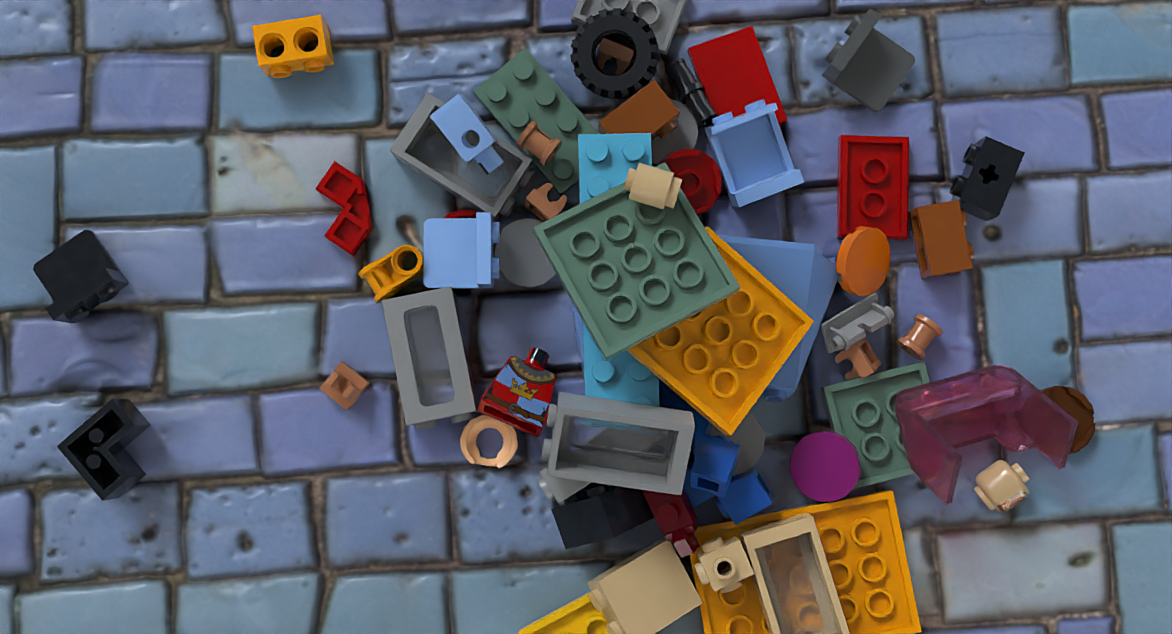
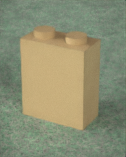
(644, 591)

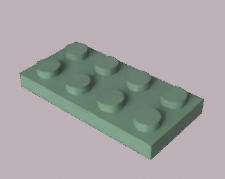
(526, 93)

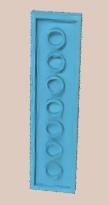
(602, 166)

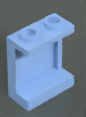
(752, 154)

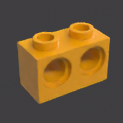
(294, 36)

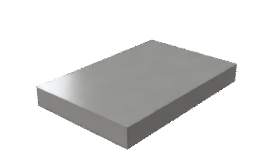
(660, 15)

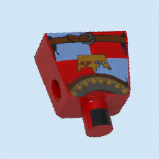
(521, 393)

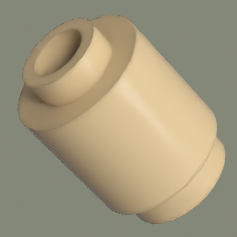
(652, 186)

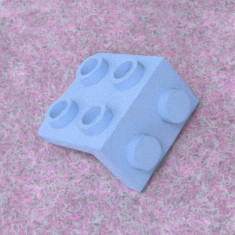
(461, 252)

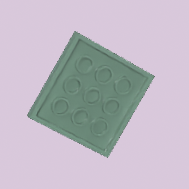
(634, 266)

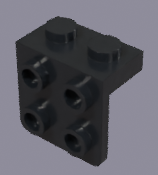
(79, 277)

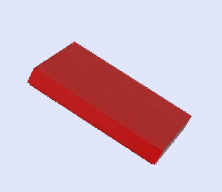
(734, 73)
(873, 185)

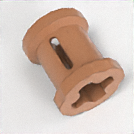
(539, 143)
(919, 336)

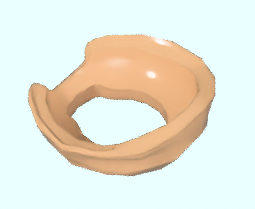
(469, 444)

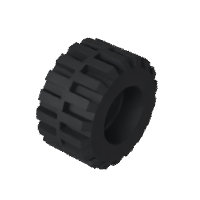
(590, 36)

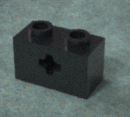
(999, 167)

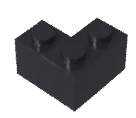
(100, 452)
(600, 514)

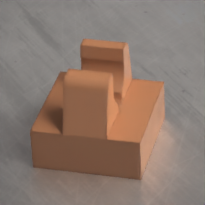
(611, 48)
(539, 205)
(863, 359)
(344, 385)

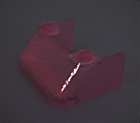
(973, 409)

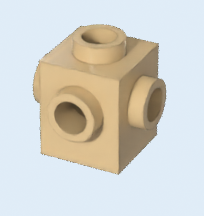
(735, 569)

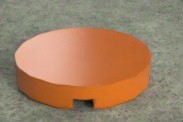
(863, 261)

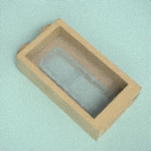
(793, 577)

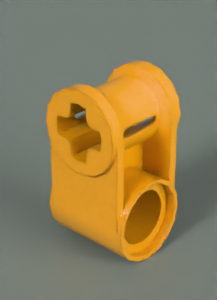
(391, 272)

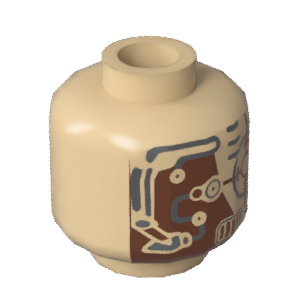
(1002, 486)

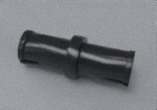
(691, 92)

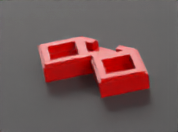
(355, 220)

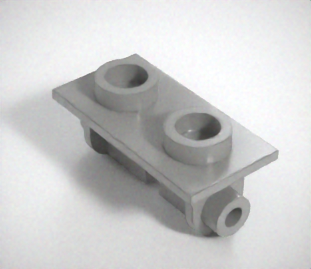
(854, 322)

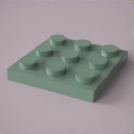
(867, 418)

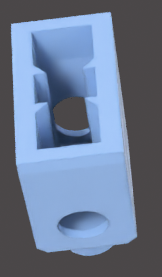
(455, 121)

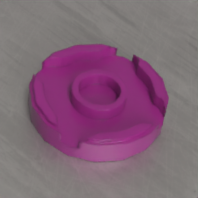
(825, 466)

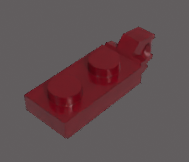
(675, 519)

